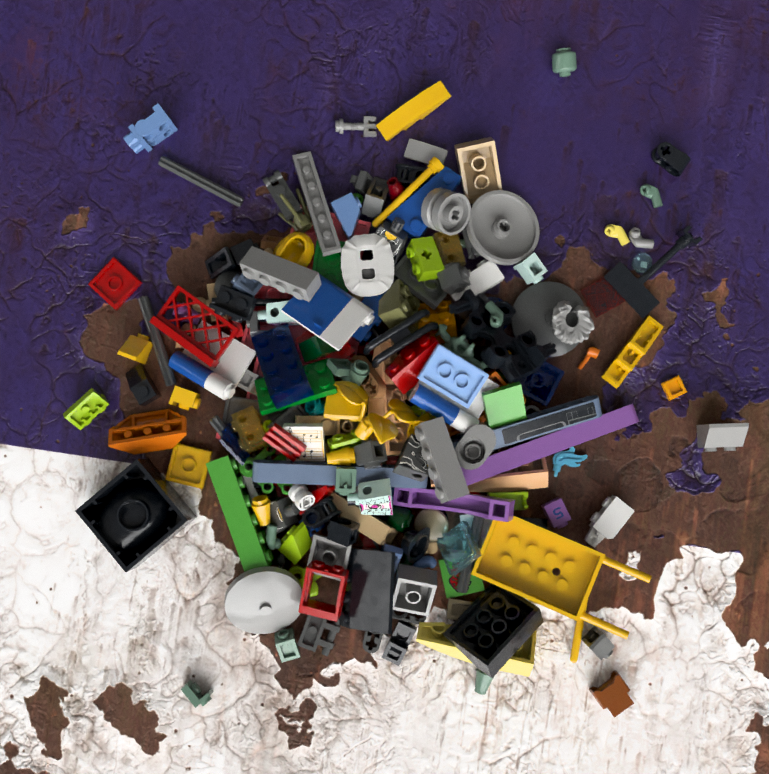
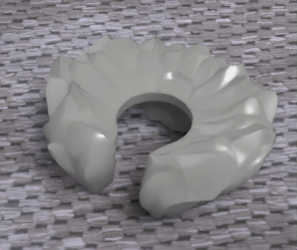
(571, 334)

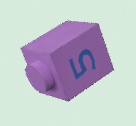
(556, 513)

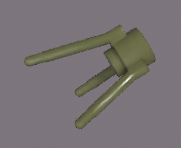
(302, 221)

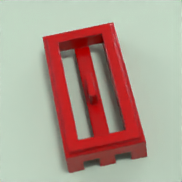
(282, 444)

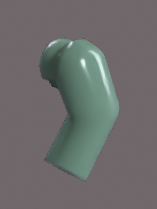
(496, 314)

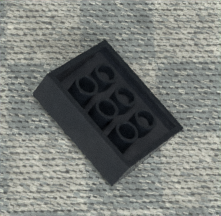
(369, 590)
(494, 628)

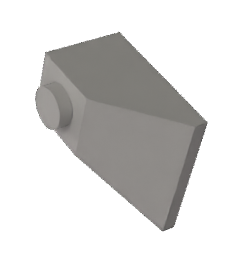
(329, 552)

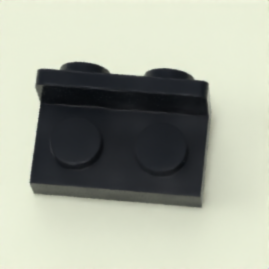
(234, 303)

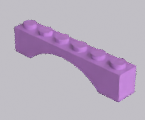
(472, 504)

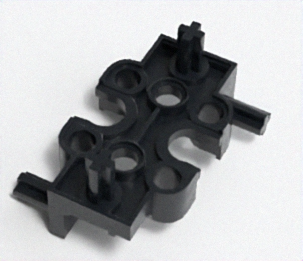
(526, 354)

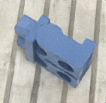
(150, 131)

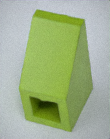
(296, 543)

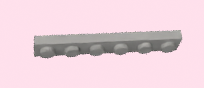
(316, 203)

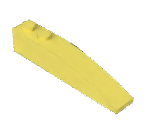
(432, 636)

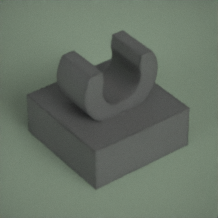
(362, 182)

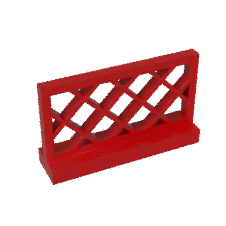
(189, 342)

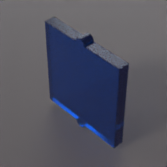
(230, 442)

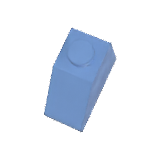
(347, 212)

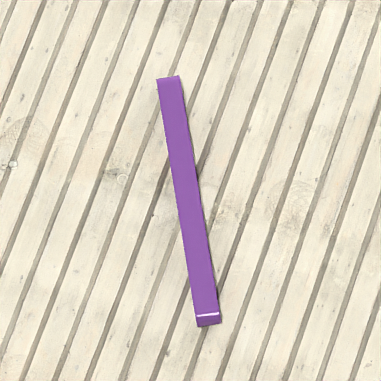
(552, 443)

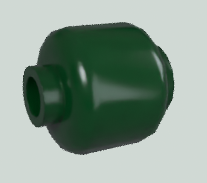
(401, 519)

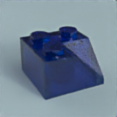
(542, 384)

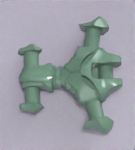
(459, 346)

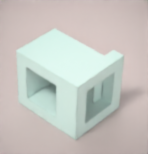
(531, 269)

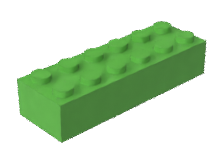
(238, 512)

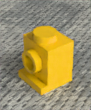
(185, 398)

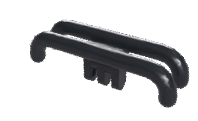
(399, 336)

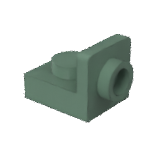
(339, 367)
(345, 480)
(286, 645)
(193, 693)

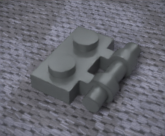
(312, 632)

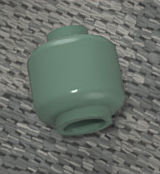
(564, 62)

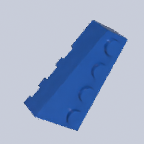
(411, 209)

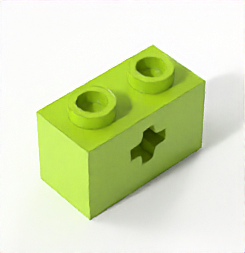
(424, 258)

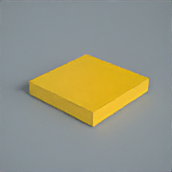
(188, 465)

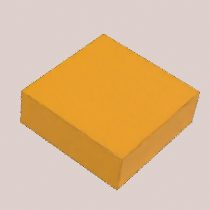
(673, 387)

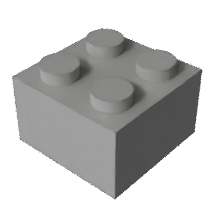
(414, 589)

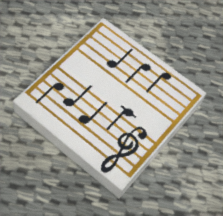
(312, 436)

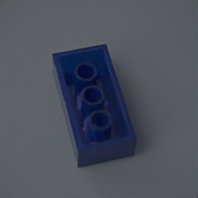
(282, 366)

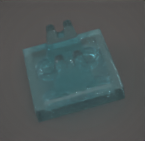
(458, 548)

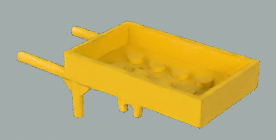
(522, 561)

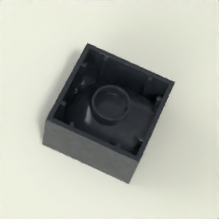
(136, 514)

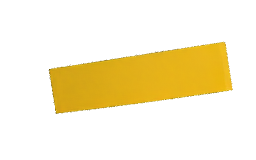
(413, 110)
(632, 351)

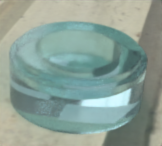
(641, 262)

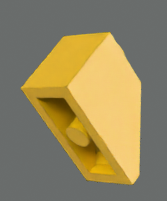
(136, 348)

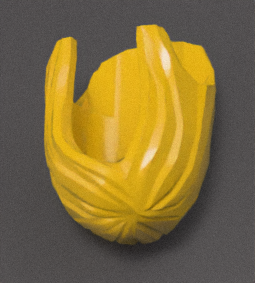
(296, 248)

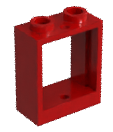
(318, 608)

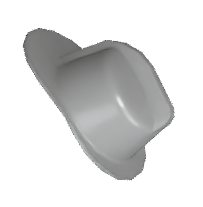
(475, 446)

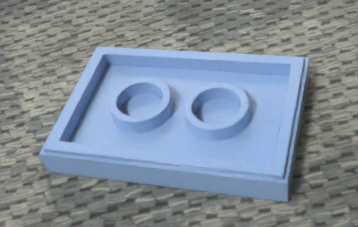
(452, 376)

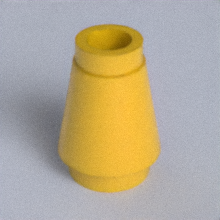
(342, 456)
(261, 508)

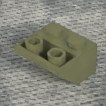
(398, 305)

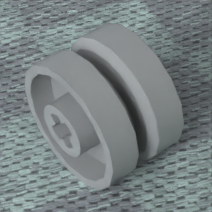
(445, 211)

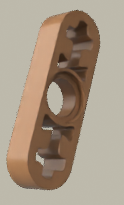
(375, 385)

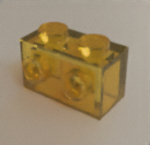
(449, 248)
(249, 428)

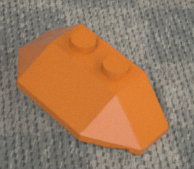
(148, 432)

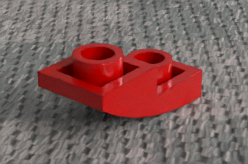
(320, 493)

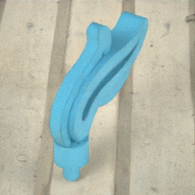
(567, 458)

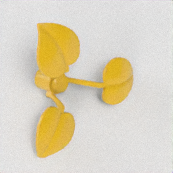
(381, 426)

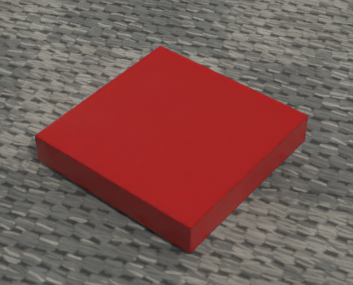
(115, 283)

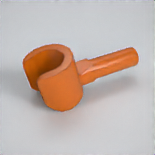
(591, 352)

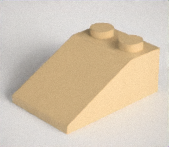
(478, 167)

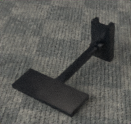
(633, 288)

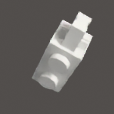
(482, 278)
(608, 520)

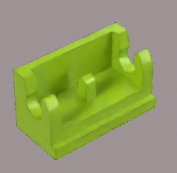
(519, 496)

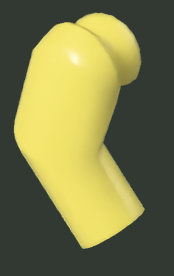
(617, 232)

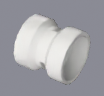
(301, 496)

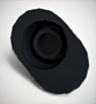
(415, 544)

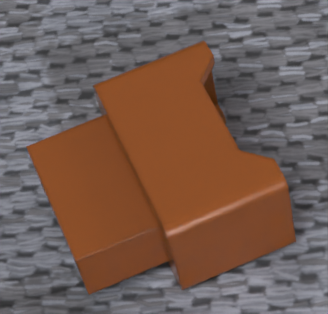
(613, 694)

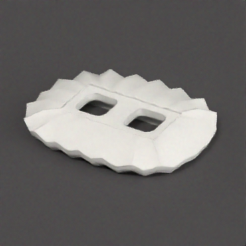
(353, 265)

